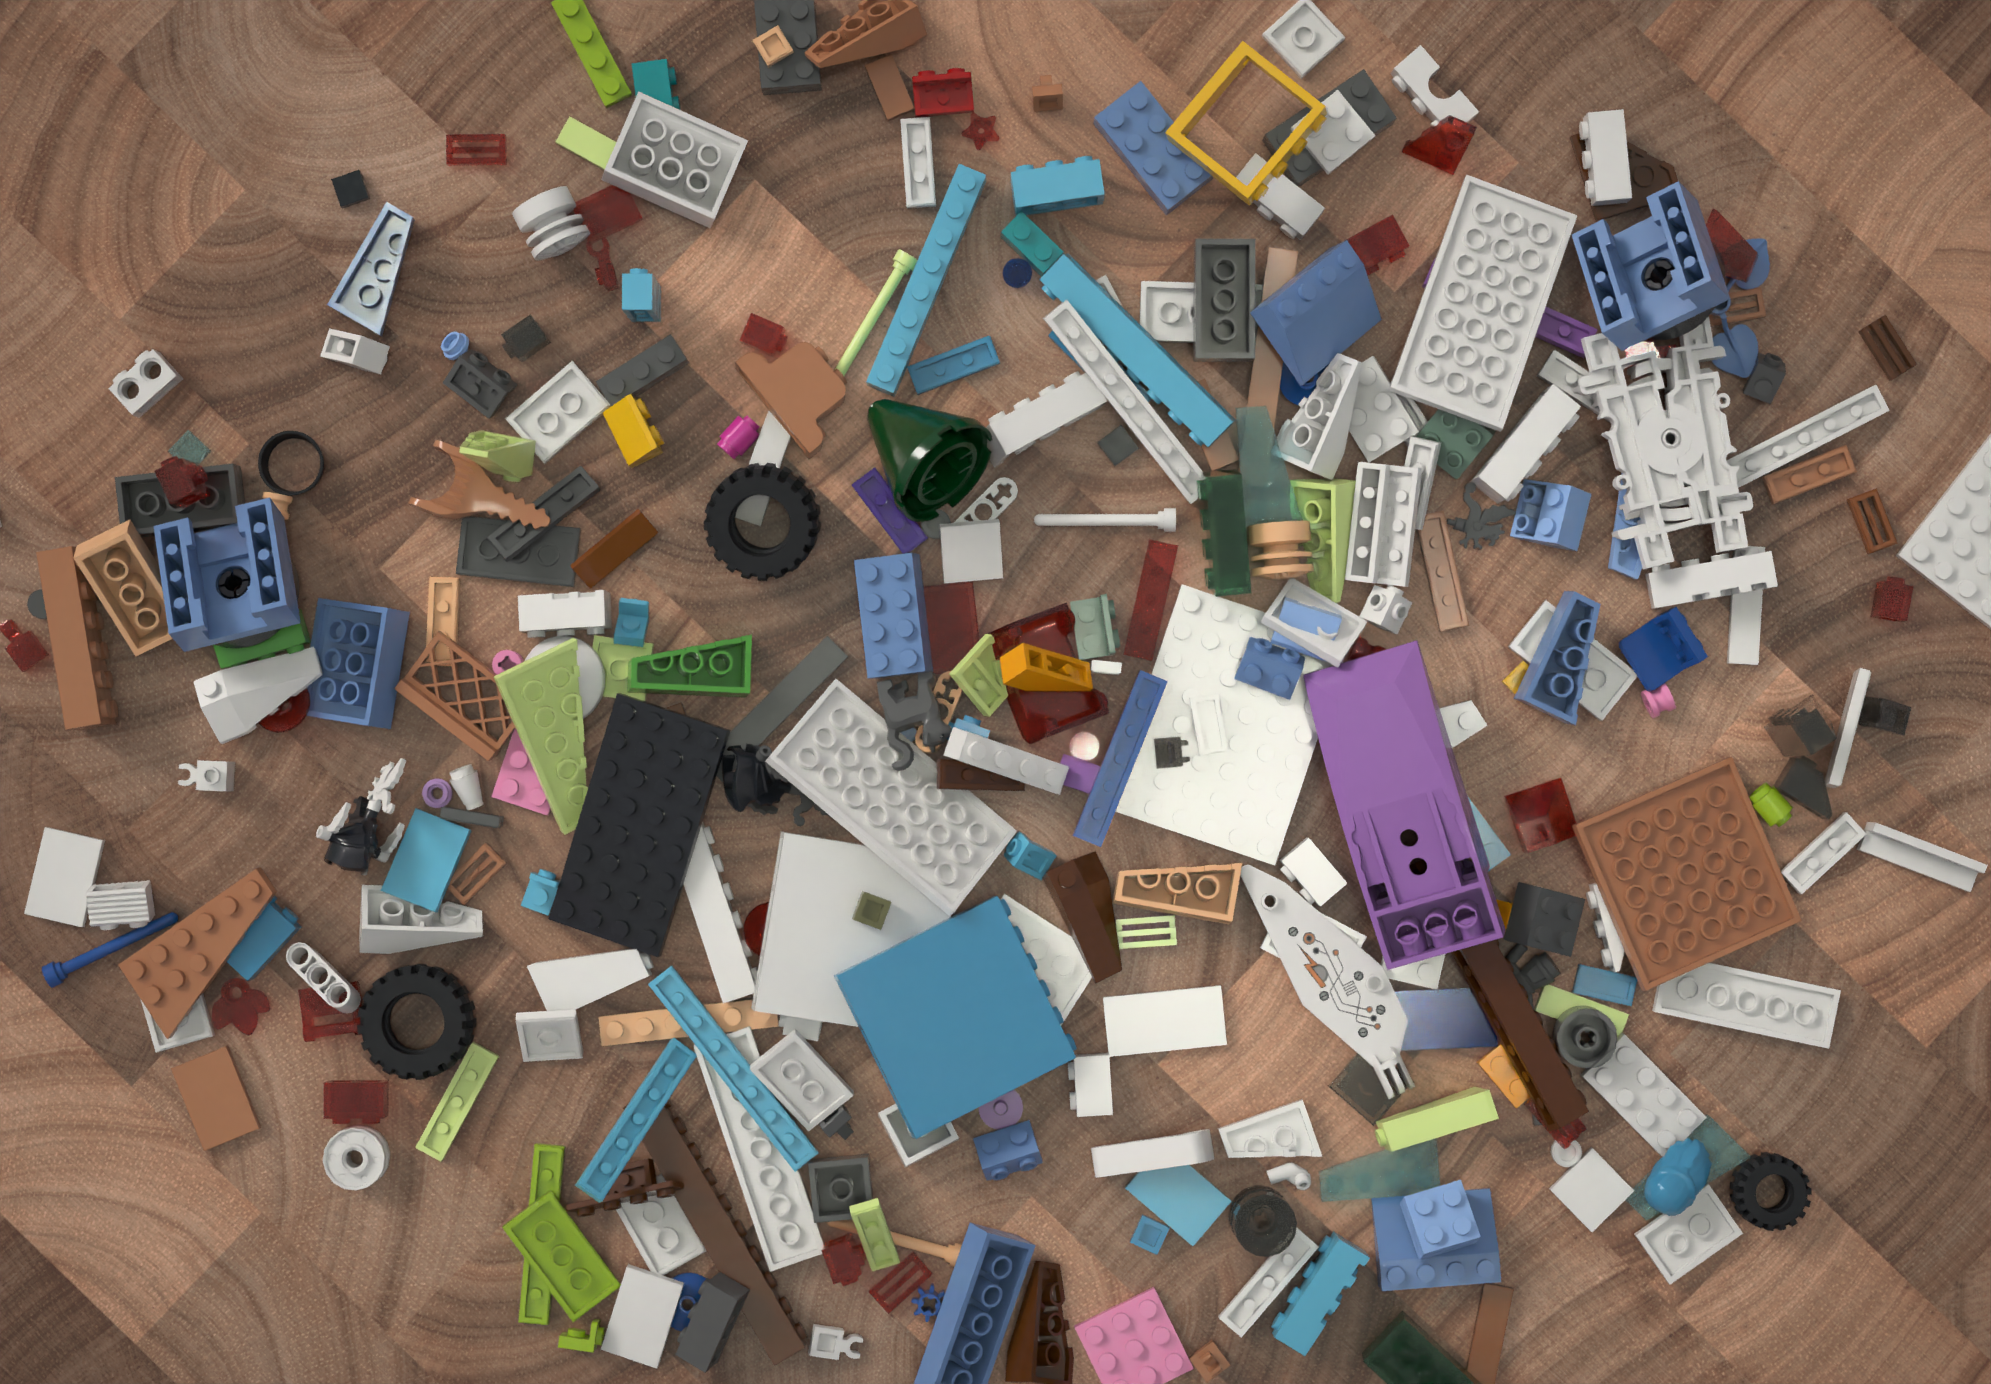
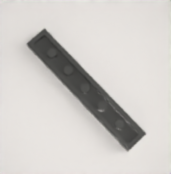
(786, 697)

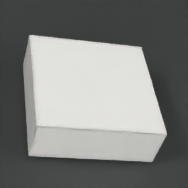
(1106, 667)

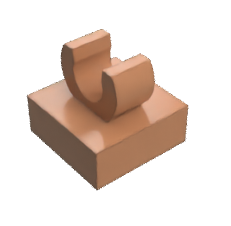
(1047, 95)
(1209, 1361)

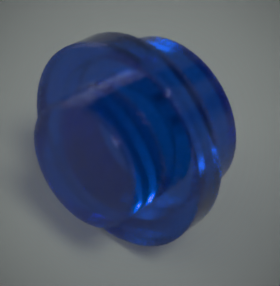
(1017, 273)

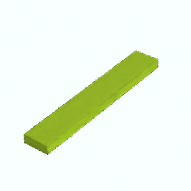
(546, 1176)

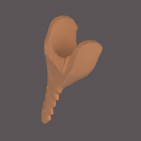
(477, 494)

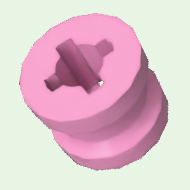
(498, 661)
(1658, 700)

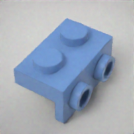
(1270, 667)
(1008, 1151)

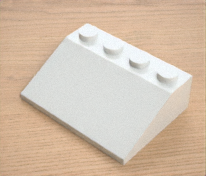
(674, 160)

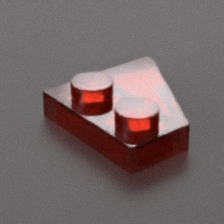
(1442, 144)
(1736, 251)

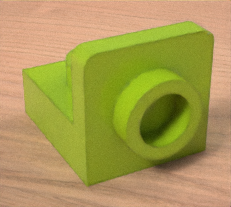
(577, 1340)

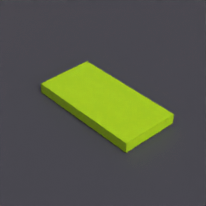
(561, 1256)

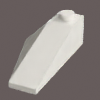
(1321, 426)
(249, 692)
(398, 926)

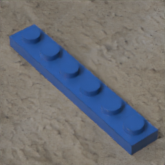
(1120, 758)

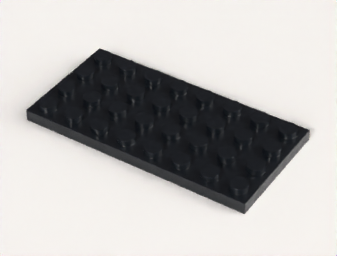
(639, 824)

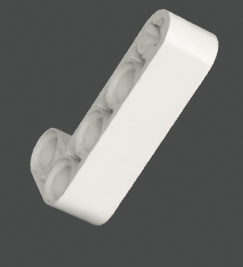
(1152, 1153)

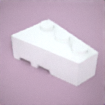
(565, 613)

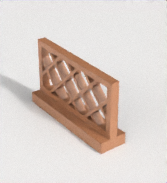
(443, 711)

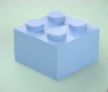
(1440, 1220)

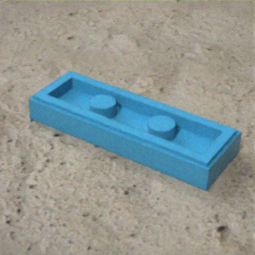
(953, 365)

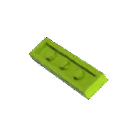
(592, 51)

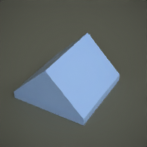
(1306, 619)

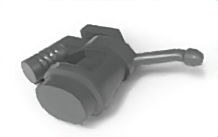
(1536, 973)

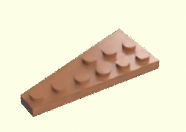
(187, 957)

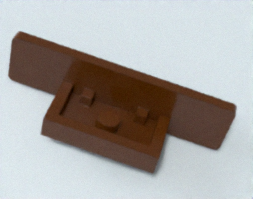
(634, 1185)

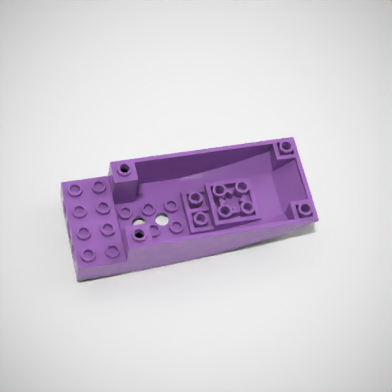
(1395, 774)

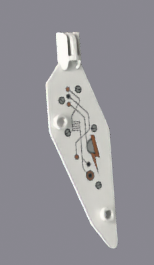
(1334, 977)

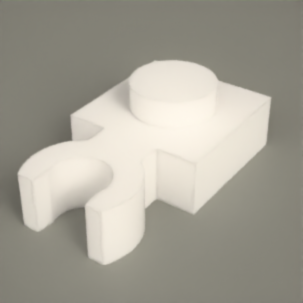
(829, 1342)

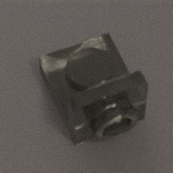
(1884, 715)

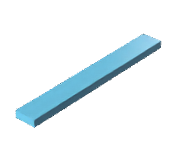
(733, 1068)

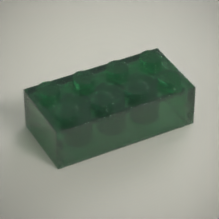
(1225, 532)
(1412, 1356)

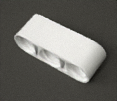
(312, 971)

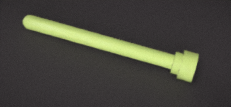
(903, 265)

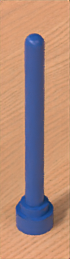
(56, 972)

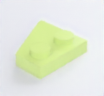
(981, 676)

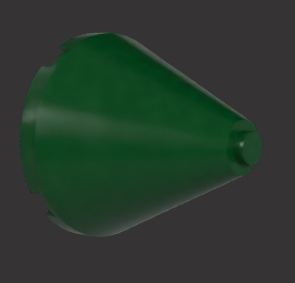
(927, 455)

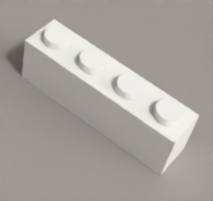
(1006, 760)

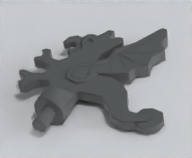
(1475, 524)

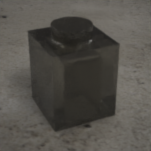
(524, 339)

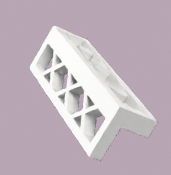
(1920, 856)

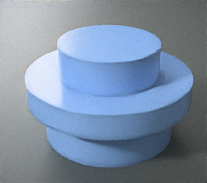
(454, 345)

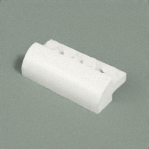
(1383, 524)

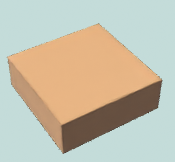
(773, 46)

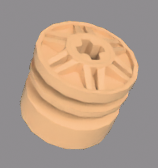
(1280, 549)

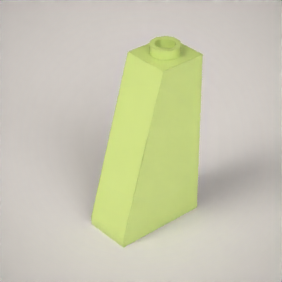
(1436, 1119)

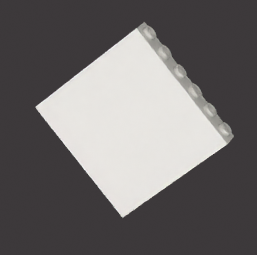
(812, 927)

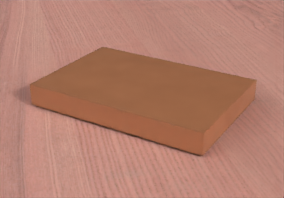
(216, 1098)

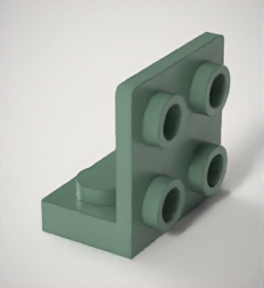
(1459, 440)
(1094, 628)

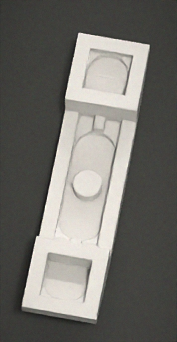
(768, 449)

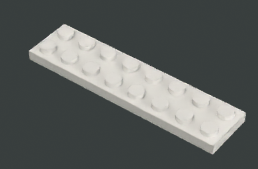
(768, 1182)

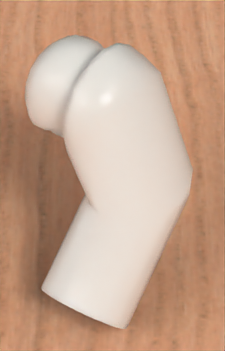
(1291, 1173)

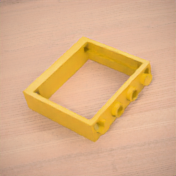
(1212, 91)

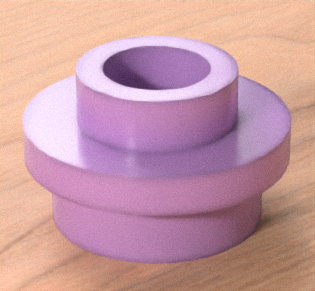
(428, 797)

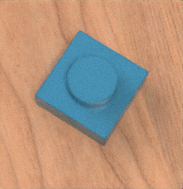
(1149, 1234)

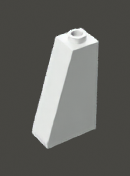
(586, 978)

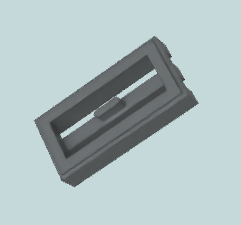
(471, 817)

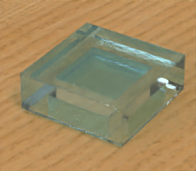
(190, 448)

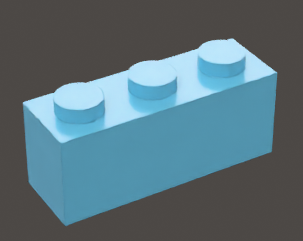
(641, 296)

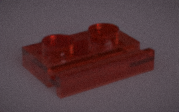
(607, 212)

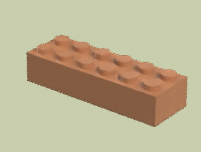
(76, 642)

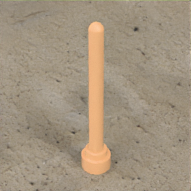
(949, 1253)

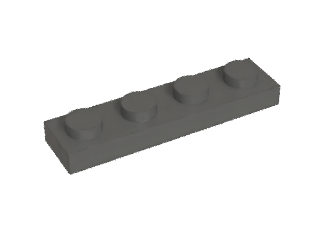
(558, 504)

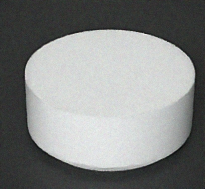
(1566, 1157)

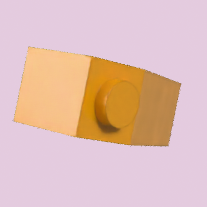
(1044, 670)

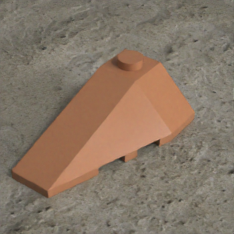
(871, 31)

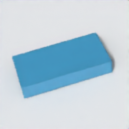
(1604, 985)

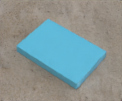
(426, 860)
(1180, 1199)

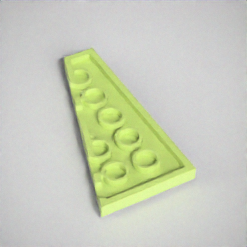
(549, 720)

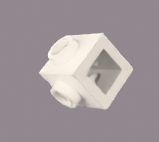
(1386, 608)

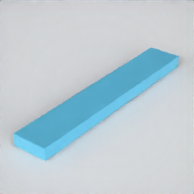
(636, 1120)

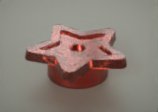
(981, 138)

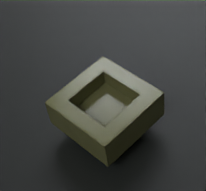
(871, 910)

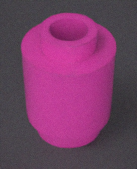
(738, 436)

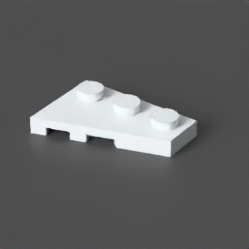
(1276, 1132)

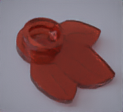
(242, 1010)

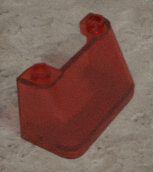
(1047, 712)

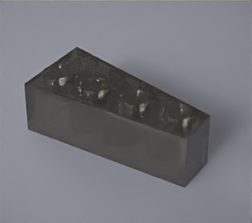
(1801, 728)

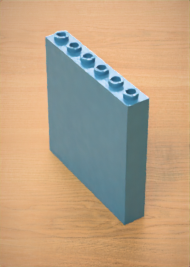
(956, 1016)

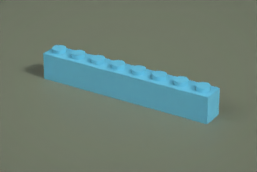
(926, 280)
(1139, 351)

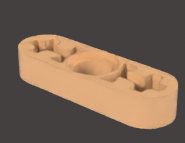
(941, 689)

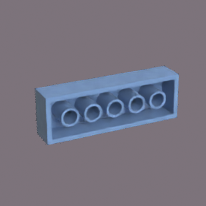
(976, 1307)

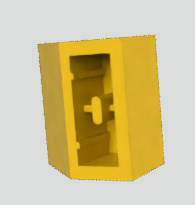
(632, 431)

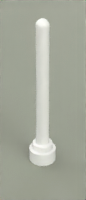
(1164, 519)

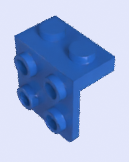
(1662, 649)

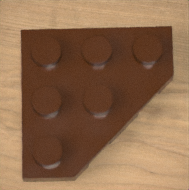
(1646, 177)

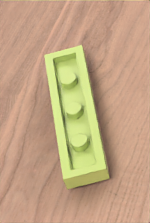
(457, 1101)

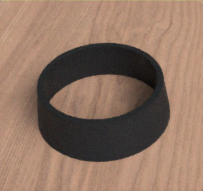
(266, 451)

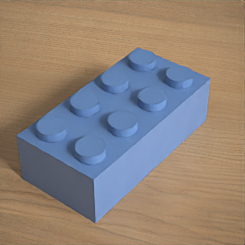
(1136, 132)
(893, 615)

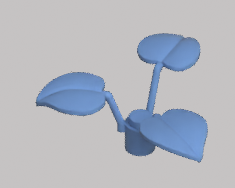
(1740, 341)

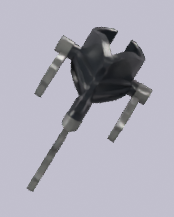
(759, 784)

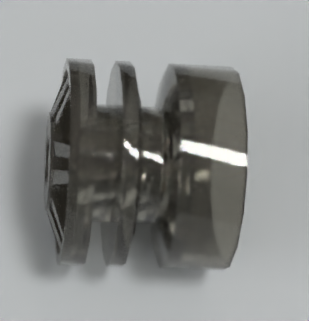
(1270, 1235)

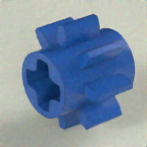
(930, 1293)

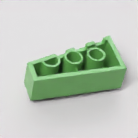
(699, 670)

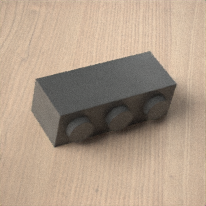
(643, 371)
(711, 1321)

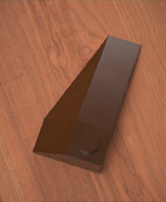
(1086, 906)
(1039, 1340)

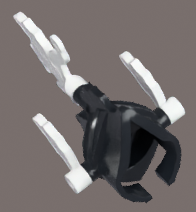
(356, 841)

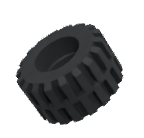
(1792, 1202)

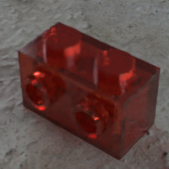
(182, 481)
(844, 1259)

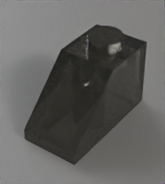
(1805, 786)

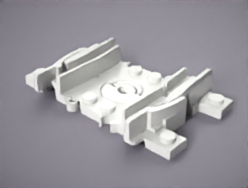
(1659, 470)

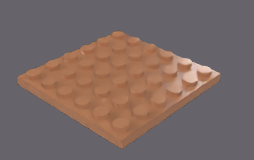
(1686, 873)

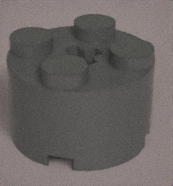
(1602, 1037)

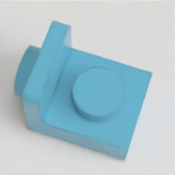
(632, 622)
(1029, 856)
(541, 891)

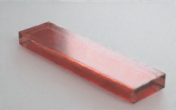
(1150, 600)

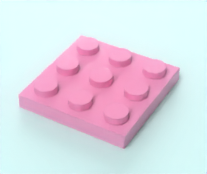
(1134, 1342)

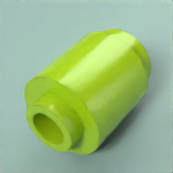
(1771, 805)

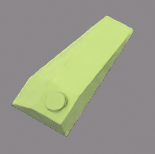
(500, 454)
(1329, 510)

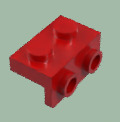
(943, 93)

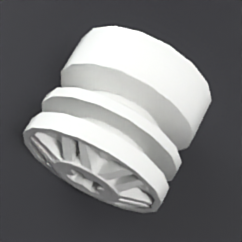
(548, 217)

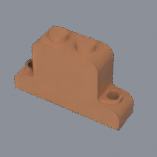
(797, 391)

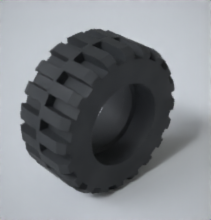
(741, 554)
(377, 1029)

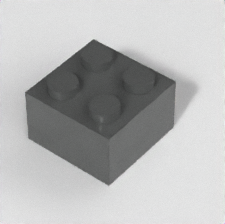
(1544, 919)
(839, 1184)

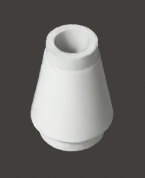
(467, 786)

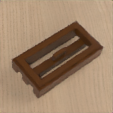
(1896, 340)

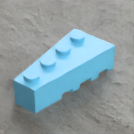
(1318, 1293)

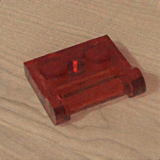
(315, 1006)

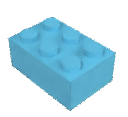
(1057, 186)

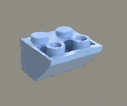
(1550, 514)

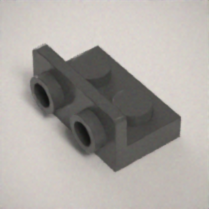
(479, 382)

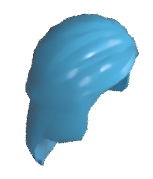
(1678, 1177)

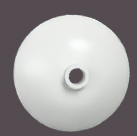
(590, 667)

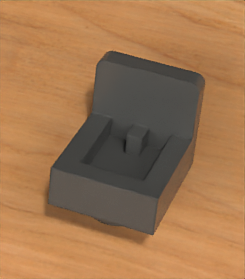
(1765, 377)

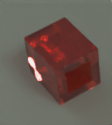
(763, 335)
(1892, 600)

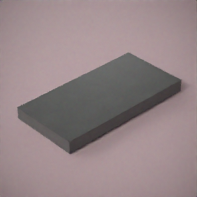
(541, 562)

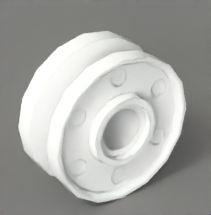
(339, 1163)

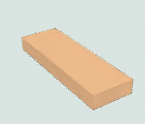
(443, 613)

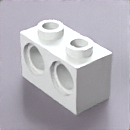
(149, 389)

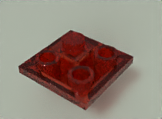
(1541, 815)

